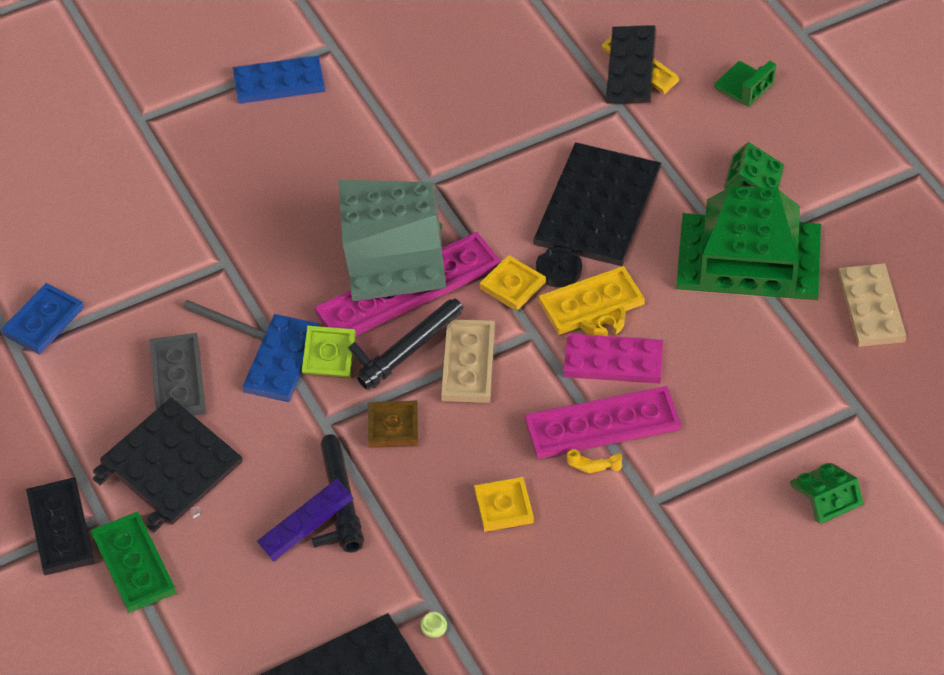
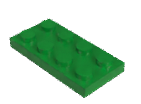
(133, 562)

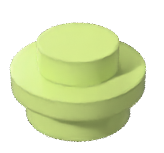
(433, 625)

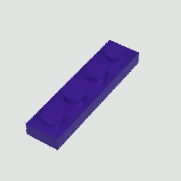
(305, 520)

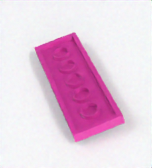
(602, 422)

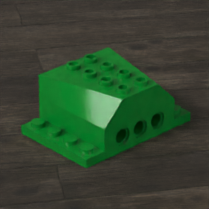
(750, 246)

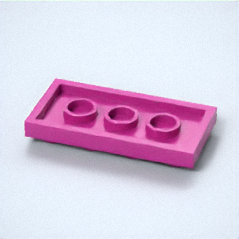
(613, 358)

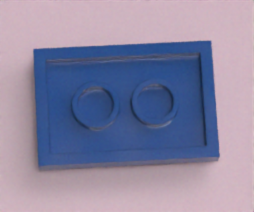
(42, 318)

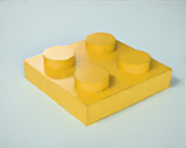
(512, 283)
(503, 504)

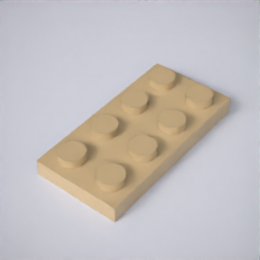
(872, 305)
(468, 361)

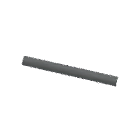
(225, 320)

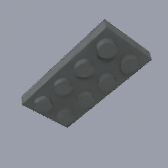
(178, 372)

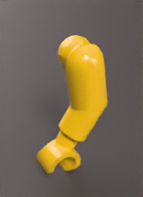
(590, 466)

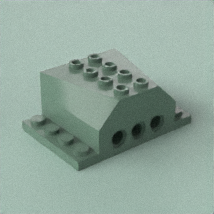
(391, 237)

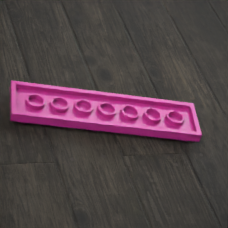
(463, 263)

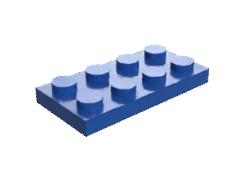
(278, 79)
(278, 359)

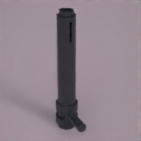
(381, 366)
(347, 525)

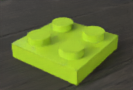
(328, 352)

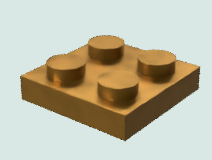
(393, 423)

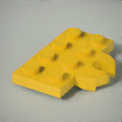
(593, 303)

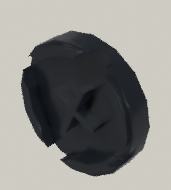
(559, 266)

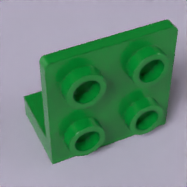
(745, 82)
(754, 167)
(830, 491)

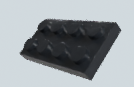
(631, 64)
(60, 526)

